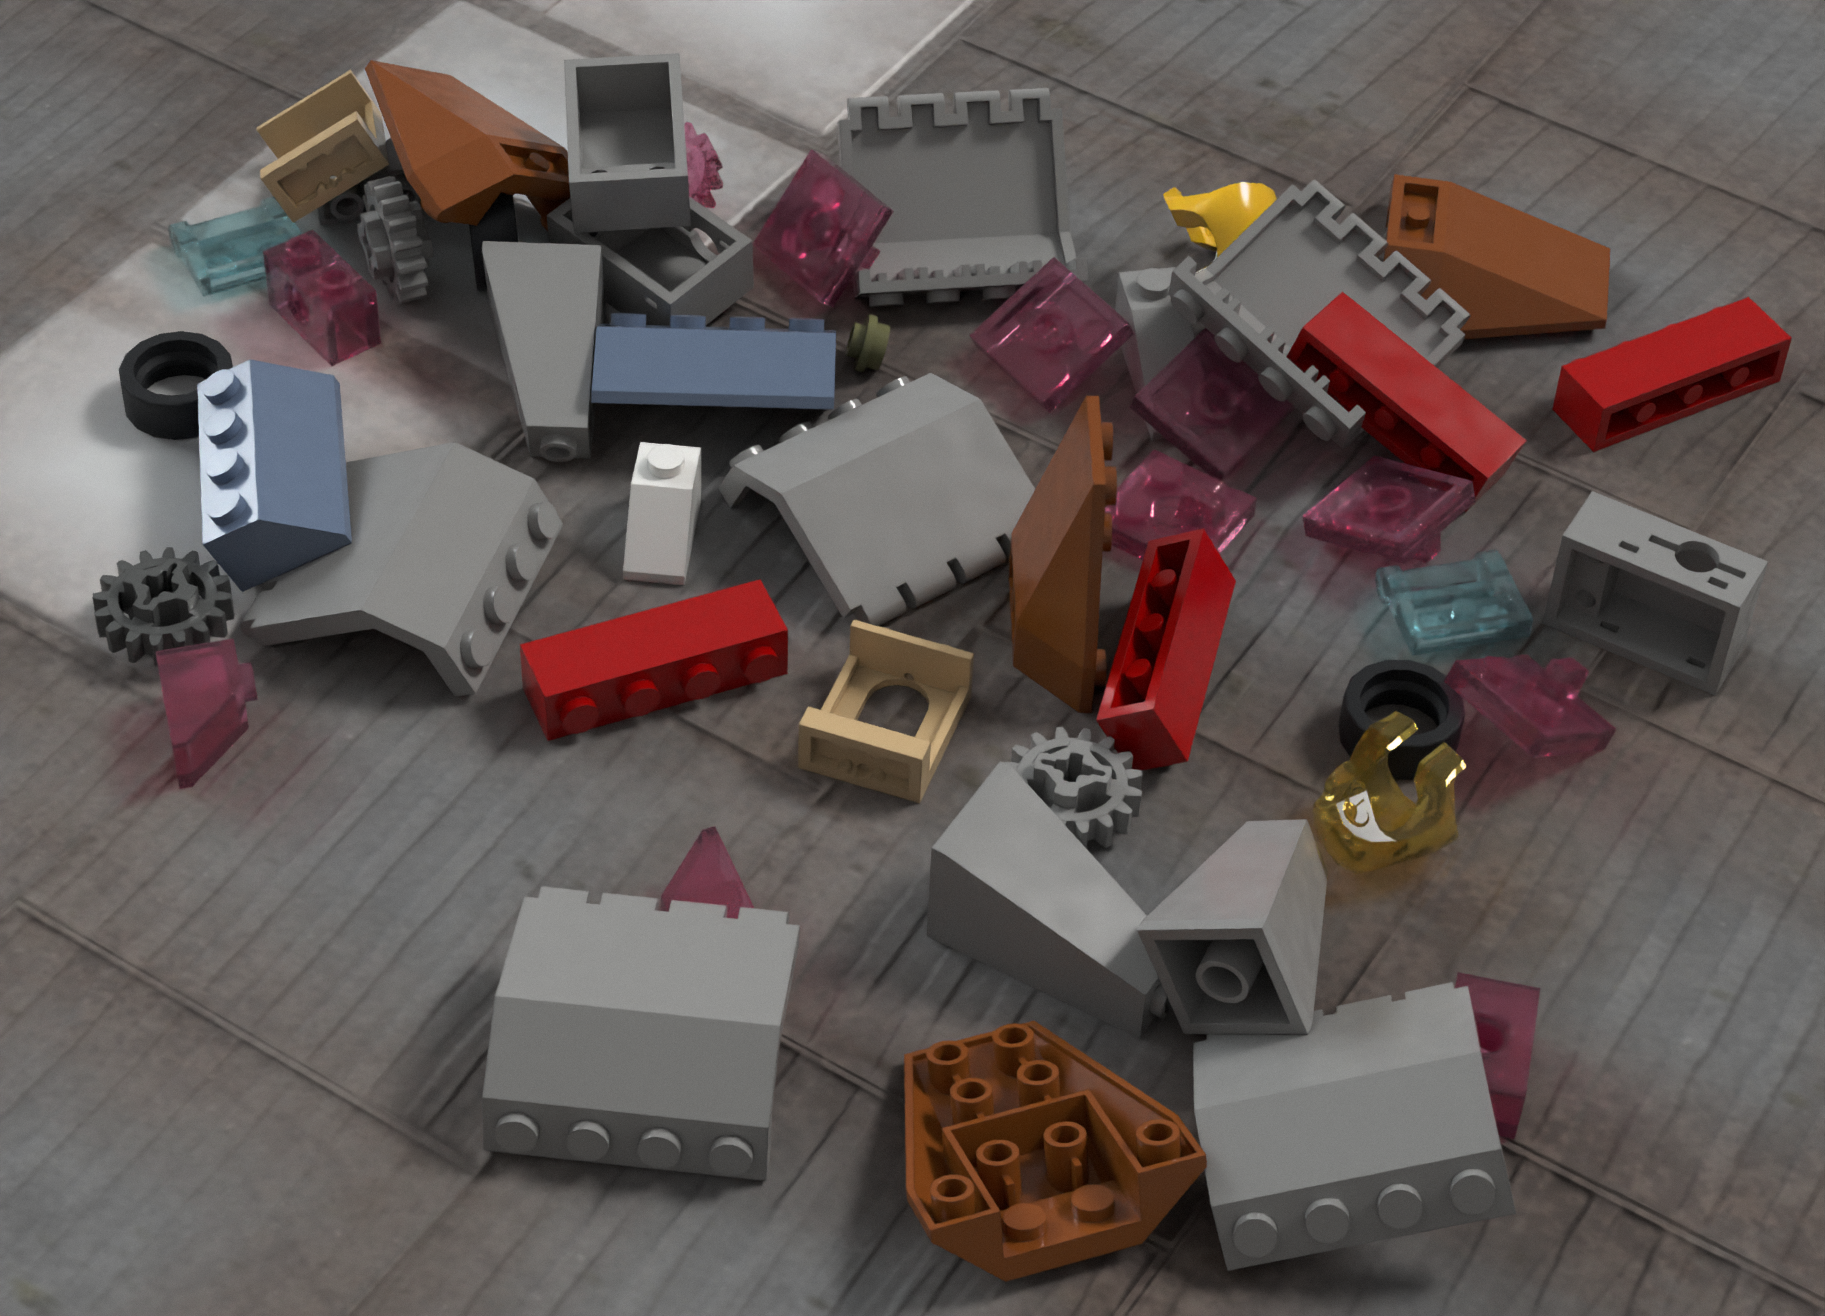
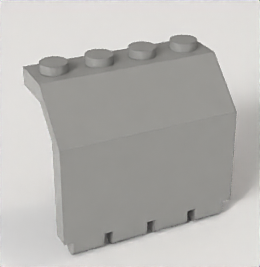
(969, 191)
(1290, 270)
(893, 495)
(433, 561)
(639, 1033)
(1349, 1130)

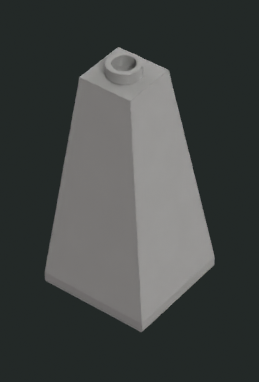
(546, 321)
(1040, 907)
(1244, 934)

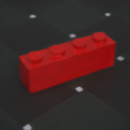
(1671, 373)
(1405, 397)
(1167, 650)
(654, 659)

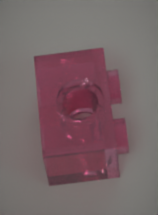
(322, 297)
(1506, 1031)

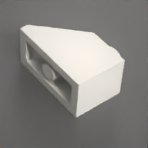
(662, 513)

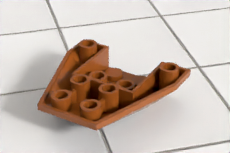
(465, 147)
(1497, 260)
(1059, 564)
(1036, 1152)

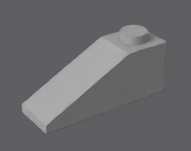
(1156, 325)

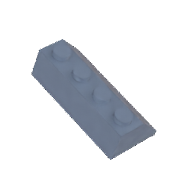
(714, 364)
(271, 469)

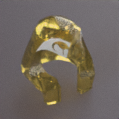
(1366, 816)

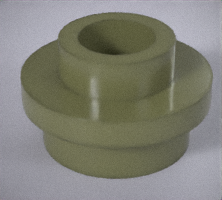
(868, 343)

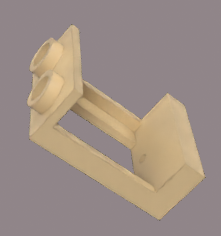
(321, 137)
(875, 757)

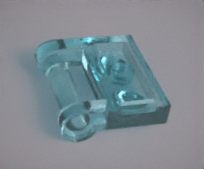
(230, 248)
(1455, 603)

